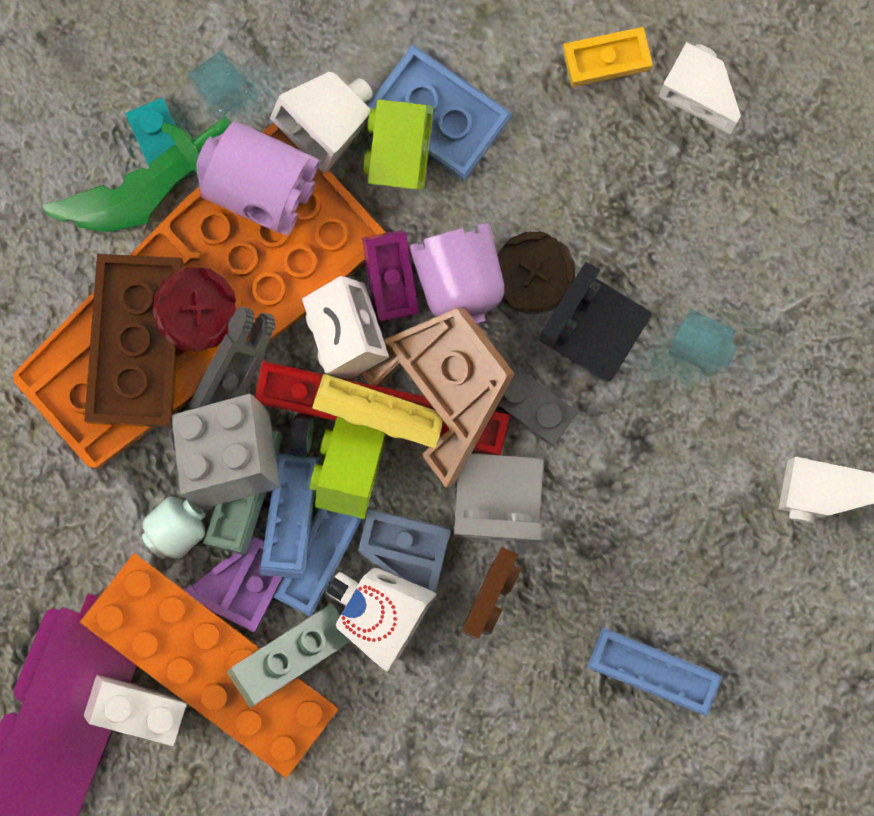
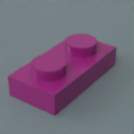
(390, 275)

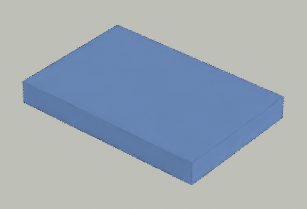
(463, 117)

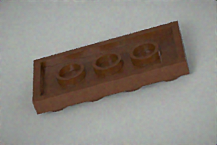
(128, 356)
(498, 581)

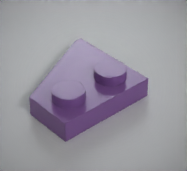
(238, 588)

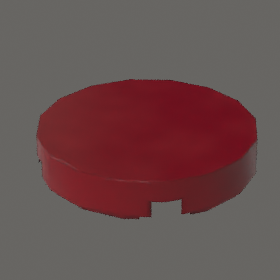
(194, 308)

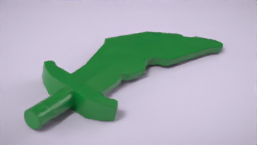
(141, 190)

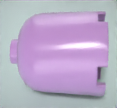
(460, 272)

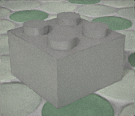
(225, 451)

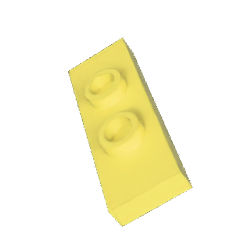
(378, 410)

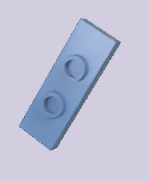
(289, 518)
(328, 542)
(654, 671)

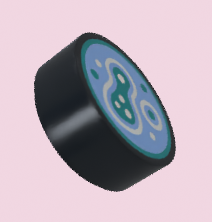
(302, 434)

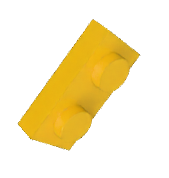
(607, 57)

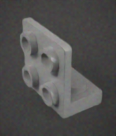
(499, 498)

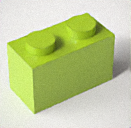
(398, 144)
(349, 468)

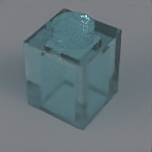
(219, 85)
(704, 342)

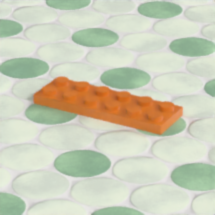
(190, 655)

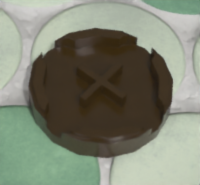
(535, 272)

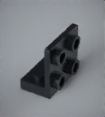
(595, 325)

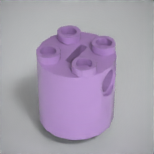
(256, 176)

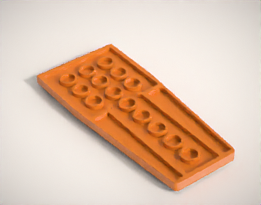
(260, 265)

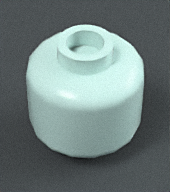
(173, 528)

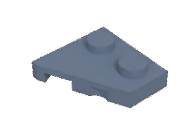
(405, 547)

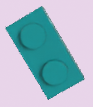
(147, 124)

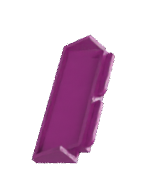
(49, 746)

